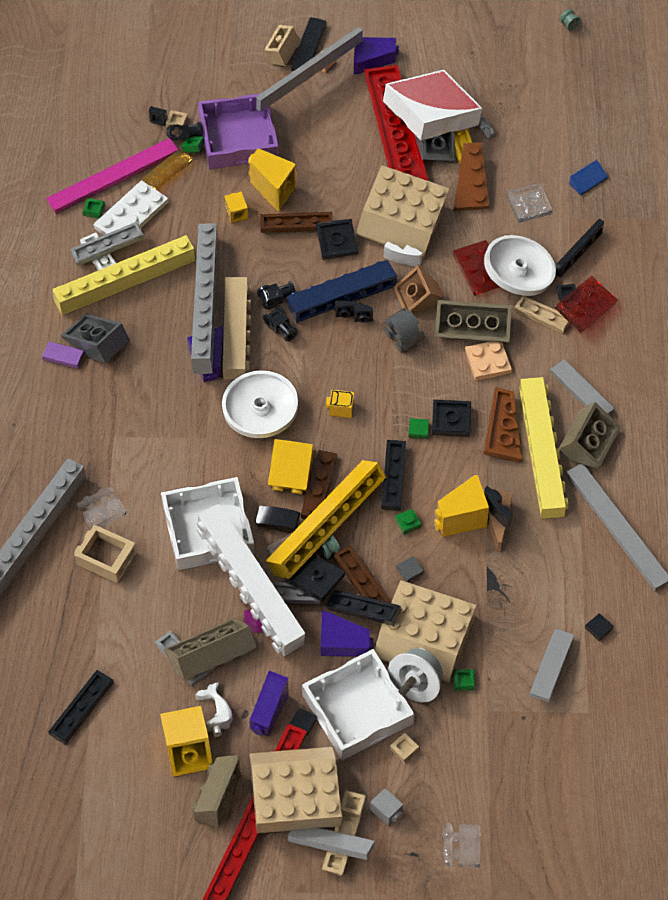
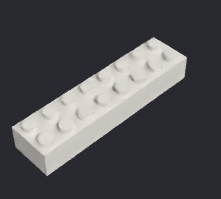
(251, 580)

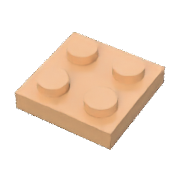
(488, 360)

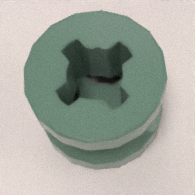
(570, 19)
(329, 547)

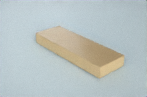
(541, 314)

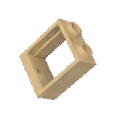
(121, 563)

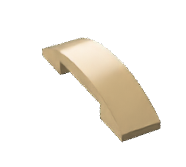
(351, 813)

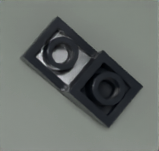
(361, 312)
(494, 502)
(277, 517)

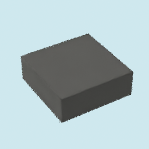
(409, 569)

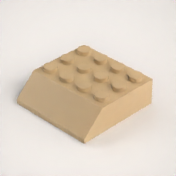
(402, 210)
(427, 622)
(295, 790)

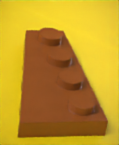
(471, 184)
(502, 427)

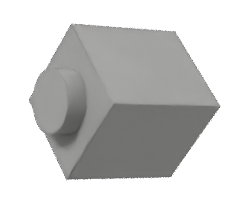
(387, 807)

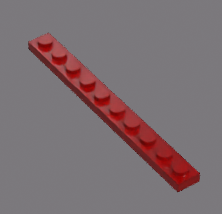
(246, 832)

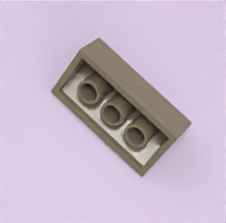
(473, 321)
(210, 648)

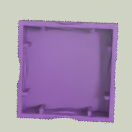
(235, 130)

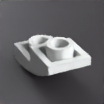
(406, 256)

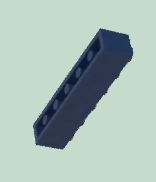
(348, 287)

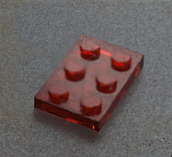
(471, 263)
(586, 304)

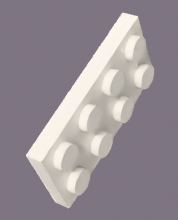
(136, 206)

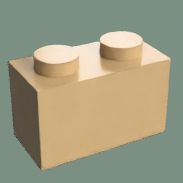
(282, 45)

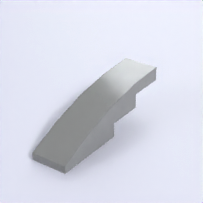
(551, 665)

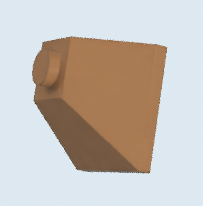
(418, 291)

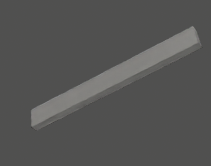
(309, 69)
(618, 527)

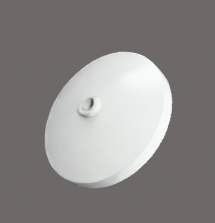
(519, 265)
(260, 404)

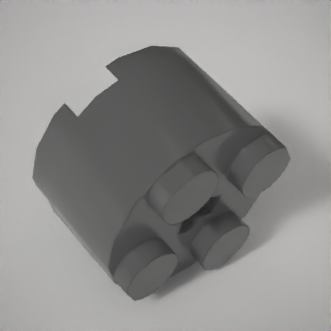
(403, 329)

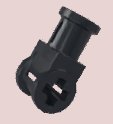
(184, 131)
(274, 294)
(279, 322)

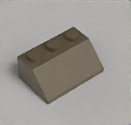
(590, 436)
(217, 790)

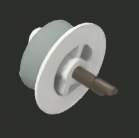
(416, 675)

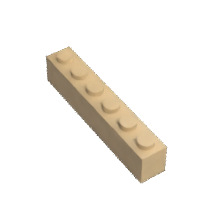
(235, 327)

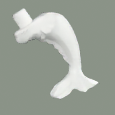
(223, 717)

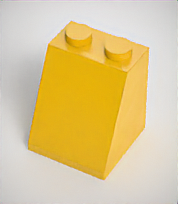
(272, 177)
(291, 466)
(462, 509)
(186, 741)

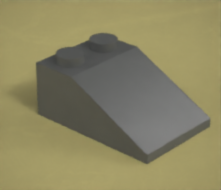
(438, 148)
(97, 337)

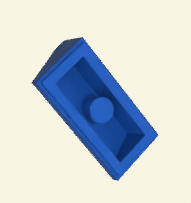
(588, 177)

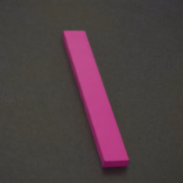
(111, 176)

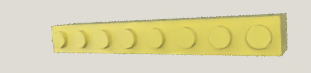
(123, 275)
(542, 448)

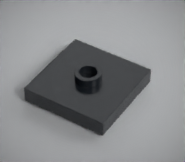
(336, 239)
(451, 418)
(317, 577)

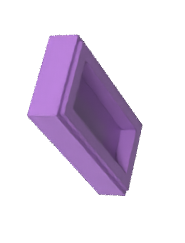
(63, 355)

